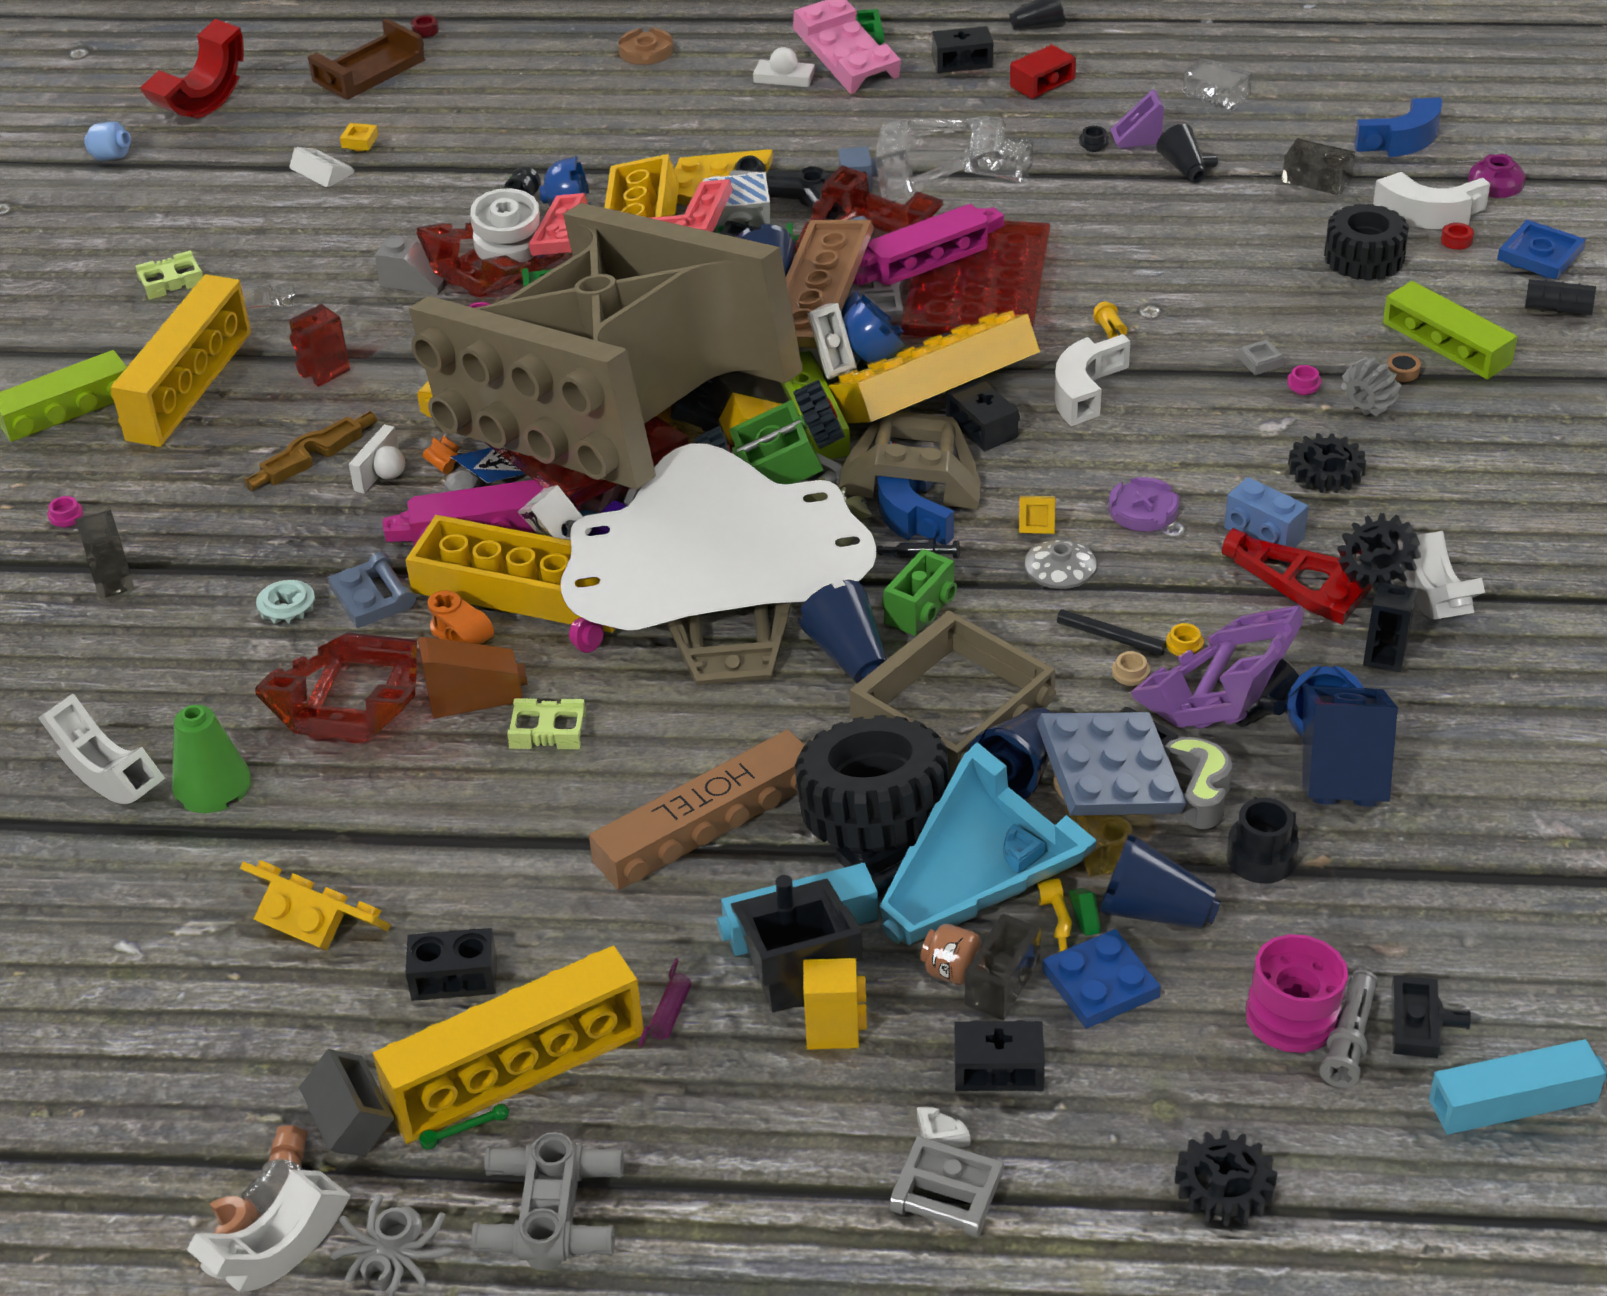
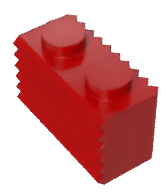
(1042, 71)

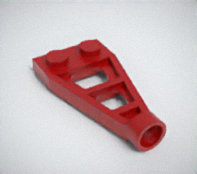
(1332, 601)

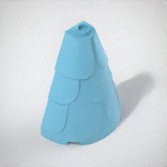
(961, 856)

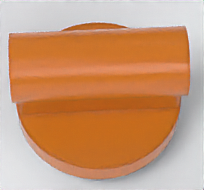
(440, 454)

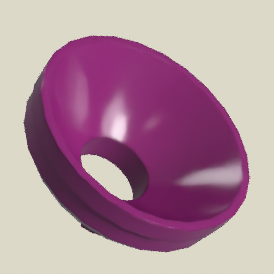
(1501, 172)

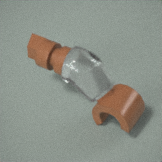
(286, 1155)

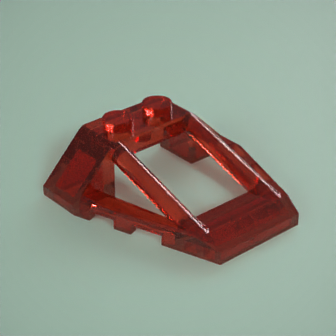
(852, 192)
(442, 251)
(287, 691)

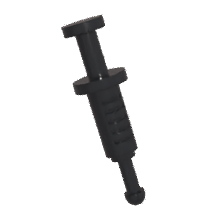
(913, 549)

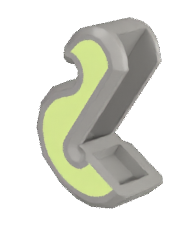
(1210, 776)

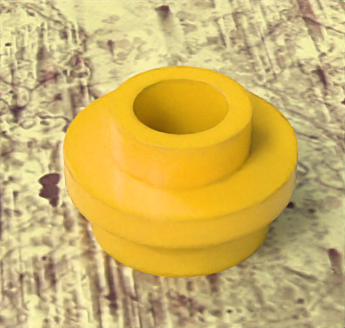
(1184, 638)

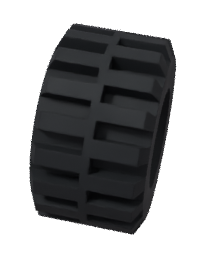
(1366, 241)

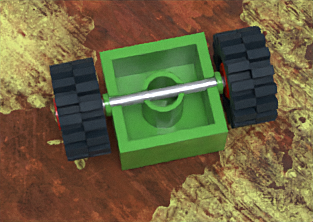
(779, 439)

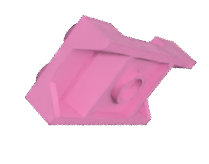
(843, 43)

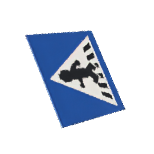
(488, 465)

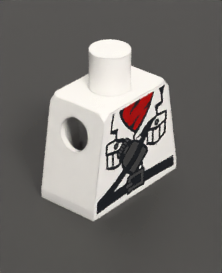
(550, 511)

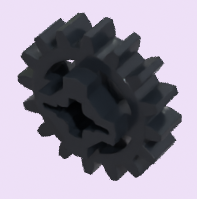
(1327, 463)
(1379, 551)
(1225, 1177)

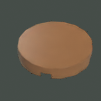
(645, 47)

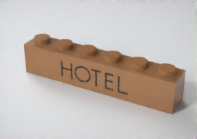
(697, 811)

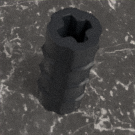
(1560, 297)

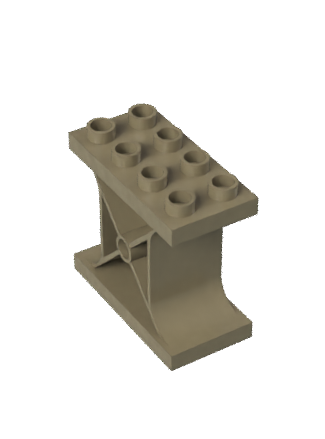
(607, 341)

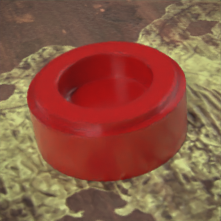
(1457, 236)

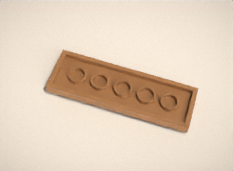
(824, 269)

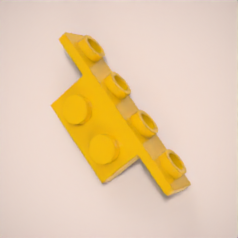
(302, 912)

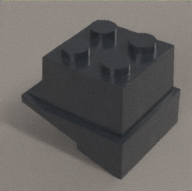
(792, 928)

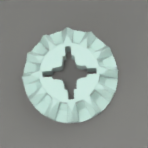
(288, 591)

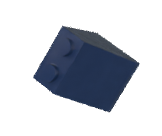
(1348, 744)

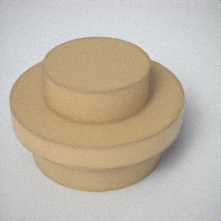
(1130, 668)

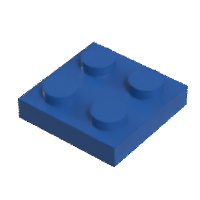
(1541, 249)
(1101, 978)

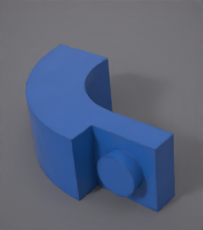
(1401, 134)
(911, 514)

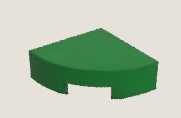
(1085, 910)

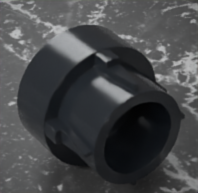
(1263, 841)

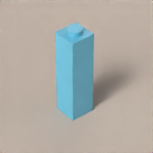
(850, 883)
(1517, 1086)

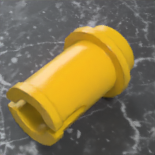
(1107, 316)

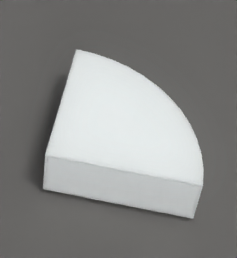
(942, 1128)

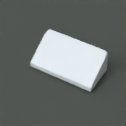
(319, 166)
(832, 340)

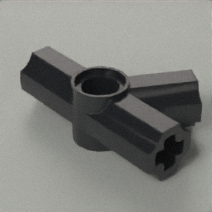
(801, 185)

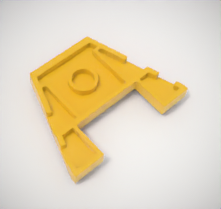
(693, 169)

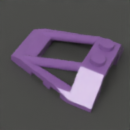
(1243, 682)

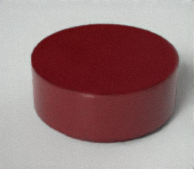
(425, 25)

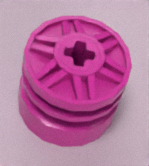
(1296, 993)

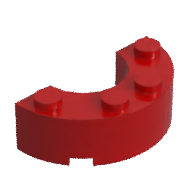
(210, 79)

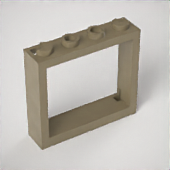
(928, 648)

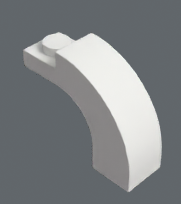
(1429, 206)
(1078, 366)
(1437, 586)
(94, 758)
(279, 1238)

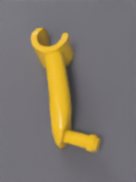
(1052, 893)

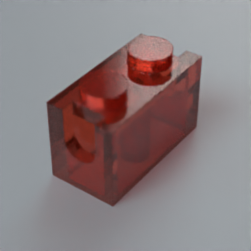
(319, 345)

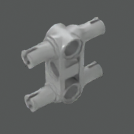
(551, 1175)

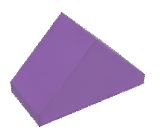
(1141, 124)

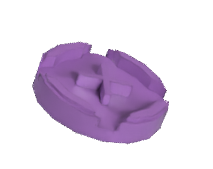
(1143, 504)

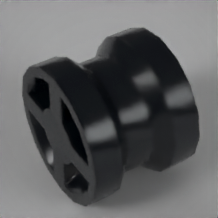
(524, 179)

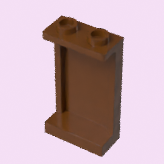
(369, 64)

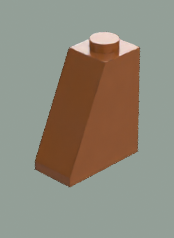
(469, 676)

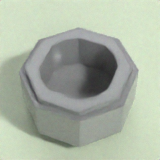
(460, 480)

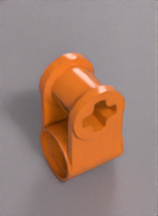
(457, 619)

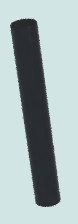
(1111, 632)

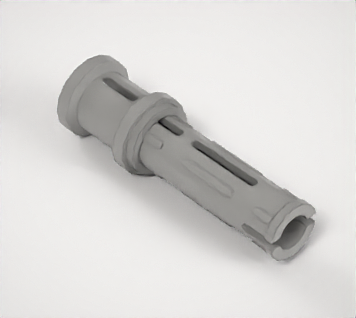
(1348, 1041)

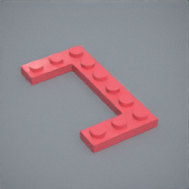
(701, 214)

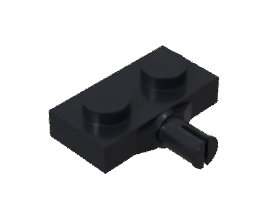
(1420, 1017)

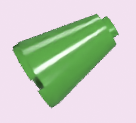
(206, 762)

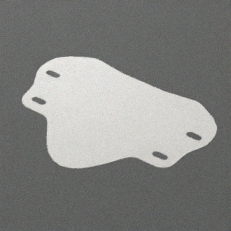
(711, 541)

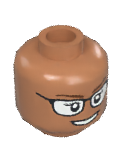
(949, 952)

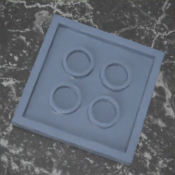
(1110, 763)

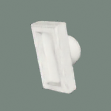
(783, 70)
(377, 459)

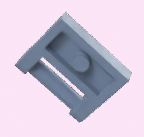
(362, 598)

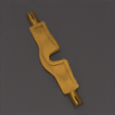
(297, 457)

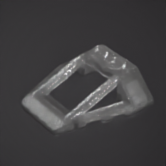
(903, 142)

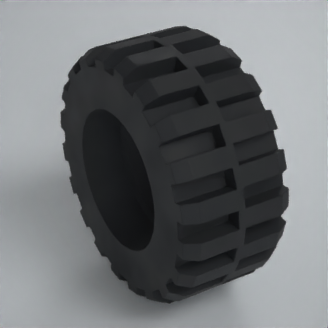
(871, 782)

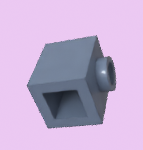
(859, 159)

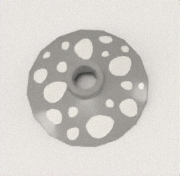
(1060, 564)

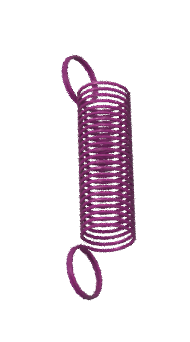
(677, 1010)

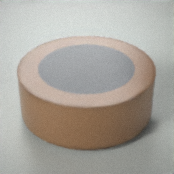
(1405, 365)

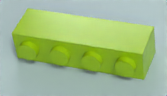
(1450, 329)
(59, 396)

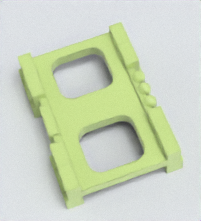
(171, 279)
(545, 731)

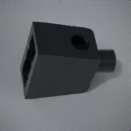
(1390, 615)

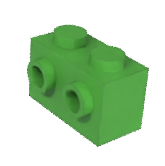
(919, 592)

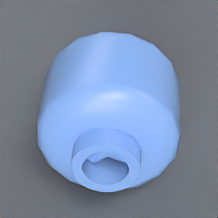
(107, 141)

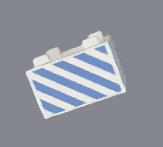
(748, 201)

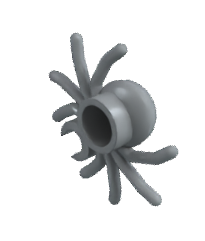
(391, 1242)

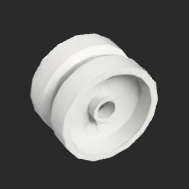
(504, 224)

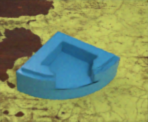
(1021, 848)

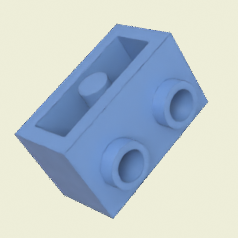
(1266, 514)

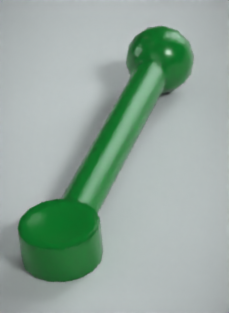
(430, 1138)

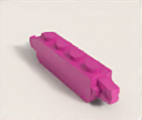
(928, 244)
(488, 505)

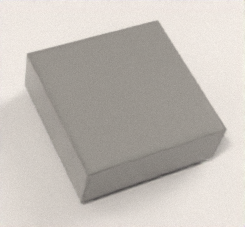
(1261, 357)

